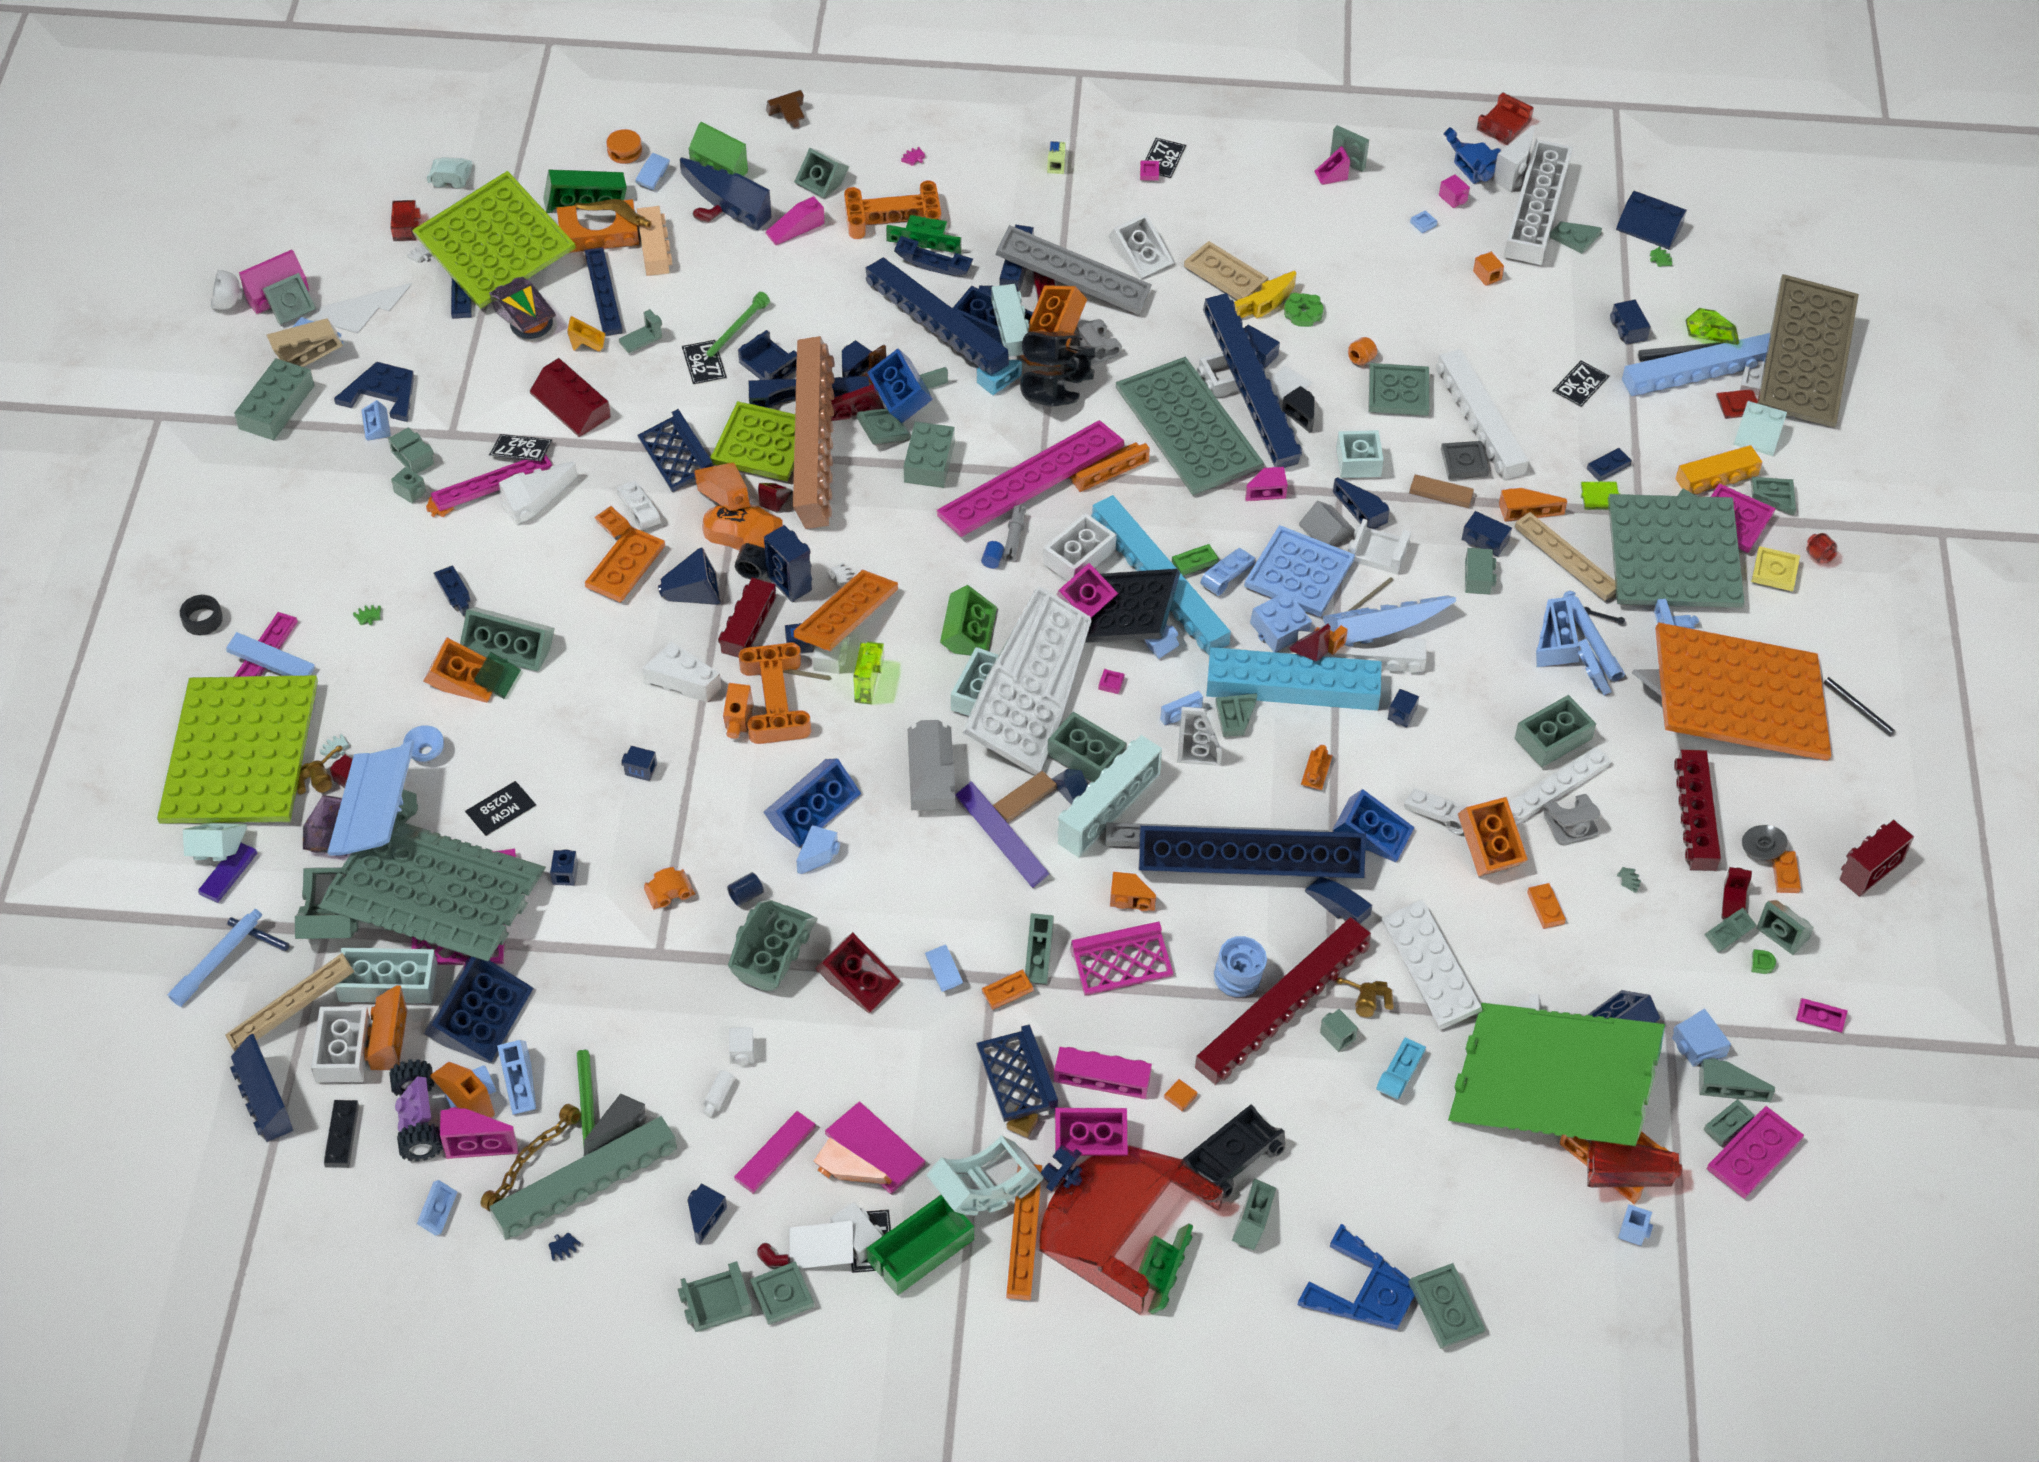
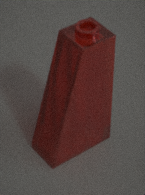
(1630, 1166)

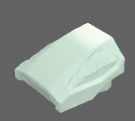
(451, 171)

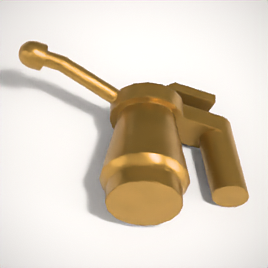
(316, 771)
(1366, 1000)

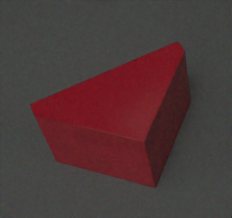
(773, 496)
(1314, 644)

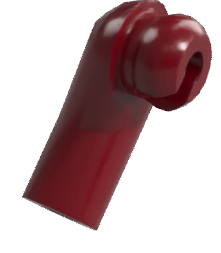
(707, 214)
(769, 1257)

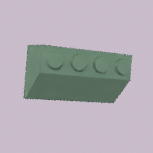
(509, 637)

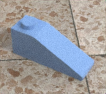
(518, 1075)

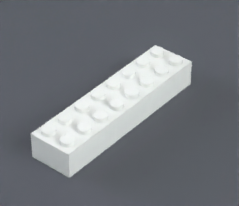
(1538, 202)

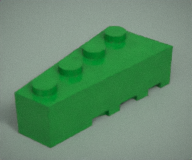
(575, 186)

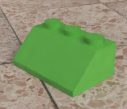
(718, 150)
(968, 622)

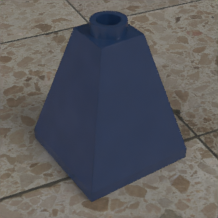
(692, 581)

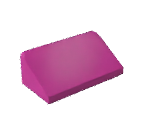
(1821, 1015)

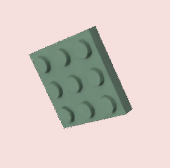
(1398, 389)

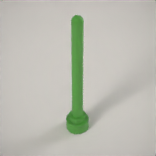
(759, 301)

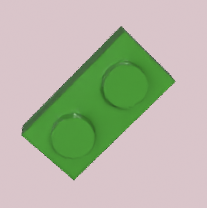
(1195, 559)

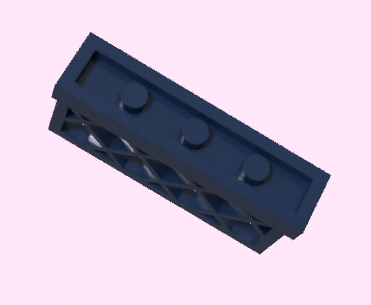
(688, 439)
(1035, 1065)

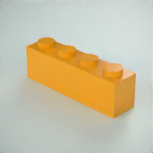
(1720, 468)

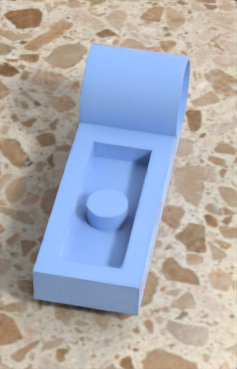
(1218, 577)

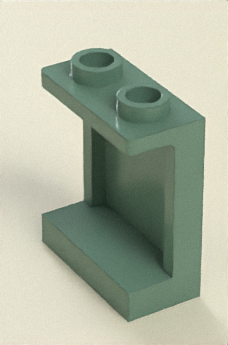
(715, 1299)

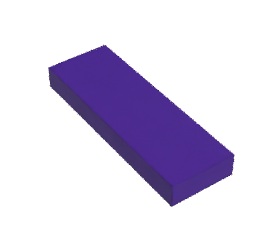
(227, 873)

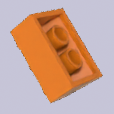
(387, 1030)

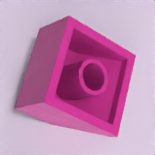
(1087, 591)

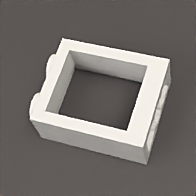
(1221, 387)

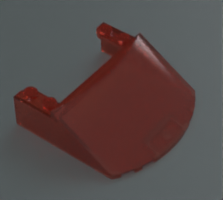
(1094, 1220)

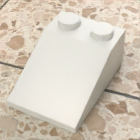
(1513, 161)
(1140, 246)

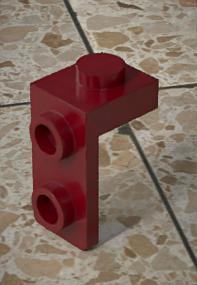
(1735, 890)

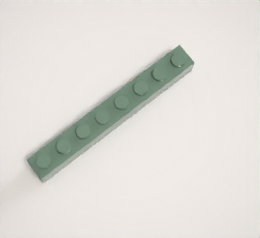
(583, 1177)

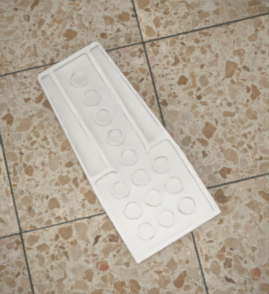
(1030, 682)

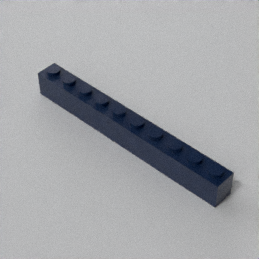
(937, 316)
(1252, 381)

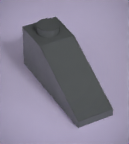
(621, 1118)

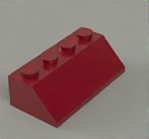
(570, 398)

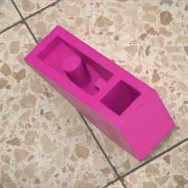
(798, 220)

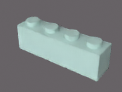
(1010, 317)

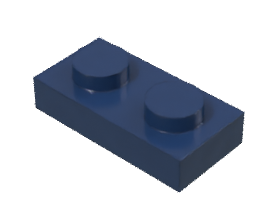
(1609, 464)

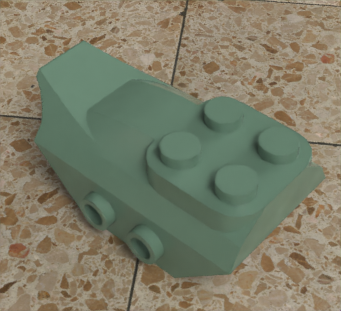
(769, 943)

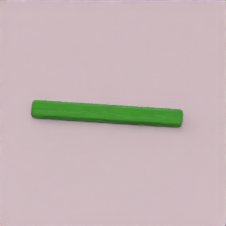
(585, 1092)

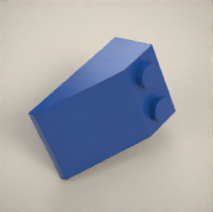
(1384, 829)

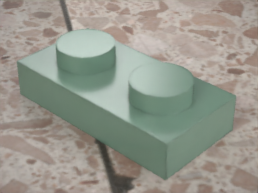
(1729, 1122)

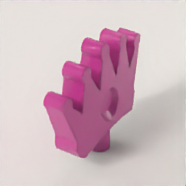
(913, 156)

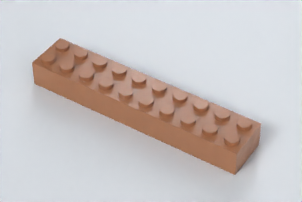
(813, 433)

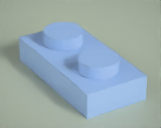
(1172, 711)
(437, 1207)

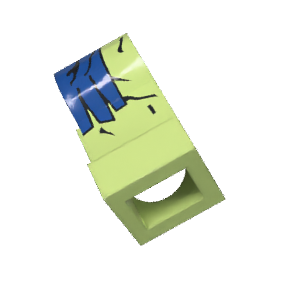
(1056, 155)

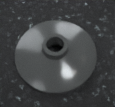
(1764, 842)

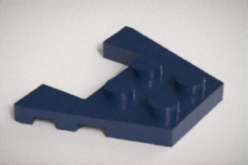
(382, 382)

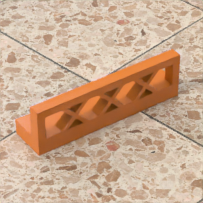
(1111, 466)

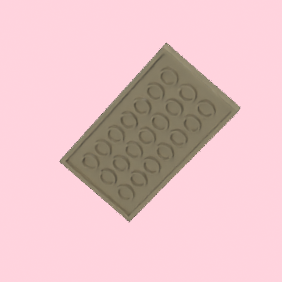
(1808, 350)

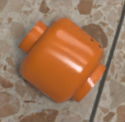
(1362, 351)

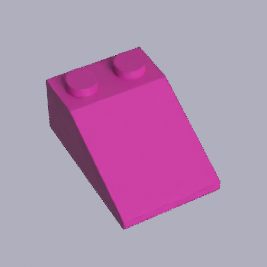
(475, 1135)

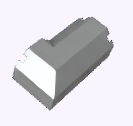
(931, 766)

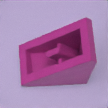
(1334, 168)

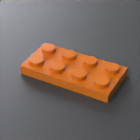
(625, 564)

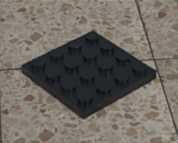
(1138, 608)

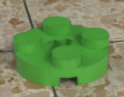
(1297, 302)

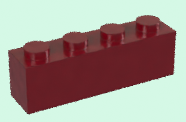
(747, 617)

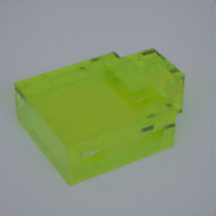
(867, 671)

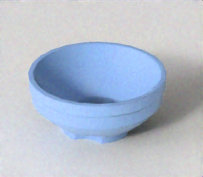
(423, 737)

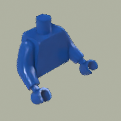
(1474, 160)

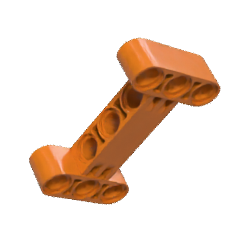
(889, 209)
(778, 722)

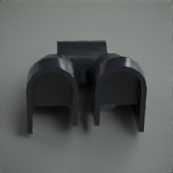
(1051, 350)

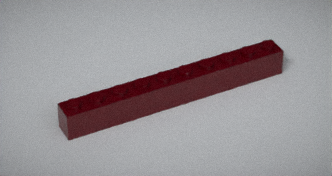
(1282, 1001)

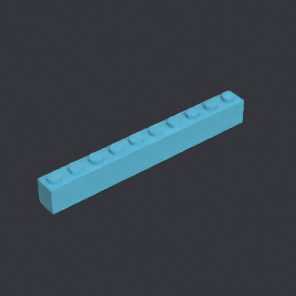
(1145, 555)

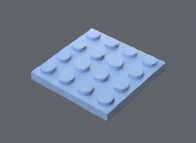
(1302, 567)

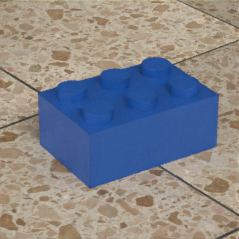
(900, 385)

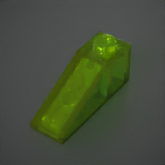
(1711, 326)

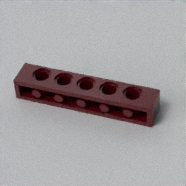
(1698, 810)

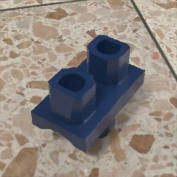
(1055, 1176)

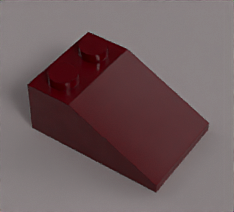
(857, 973)

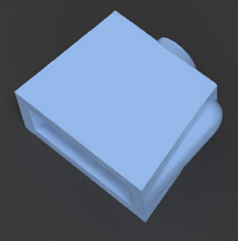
(1700, 1038)

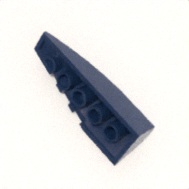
(734, 193)

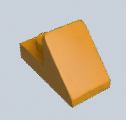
(580, 333)

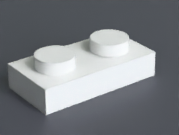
(1752, 378)

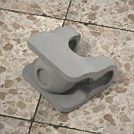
(1093, 336)
(1573, 823)

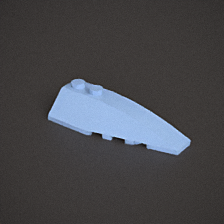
(1368, 623)

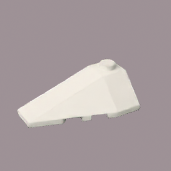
(528, 494)
(1197, 739)

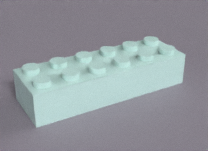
(1109, 795)

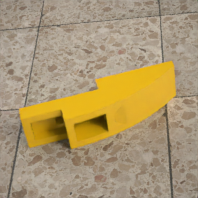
(1272, 295)

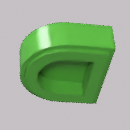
(1762, 961)

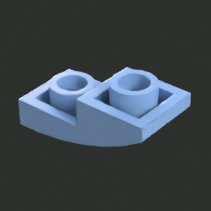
(652, 171)
(943, 968)

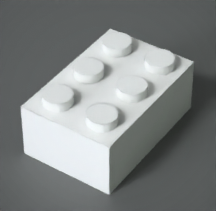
(1077, 546)
(340, 1044)

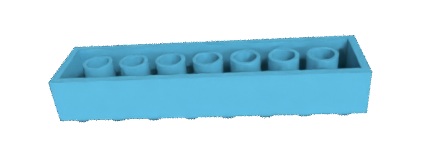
(1295, 678)

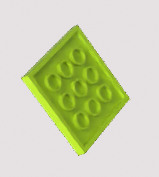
(758, 441)

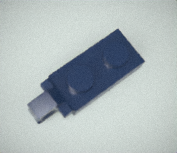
(453, 588)

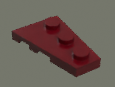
(856, 401)

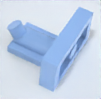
(1664, 615)

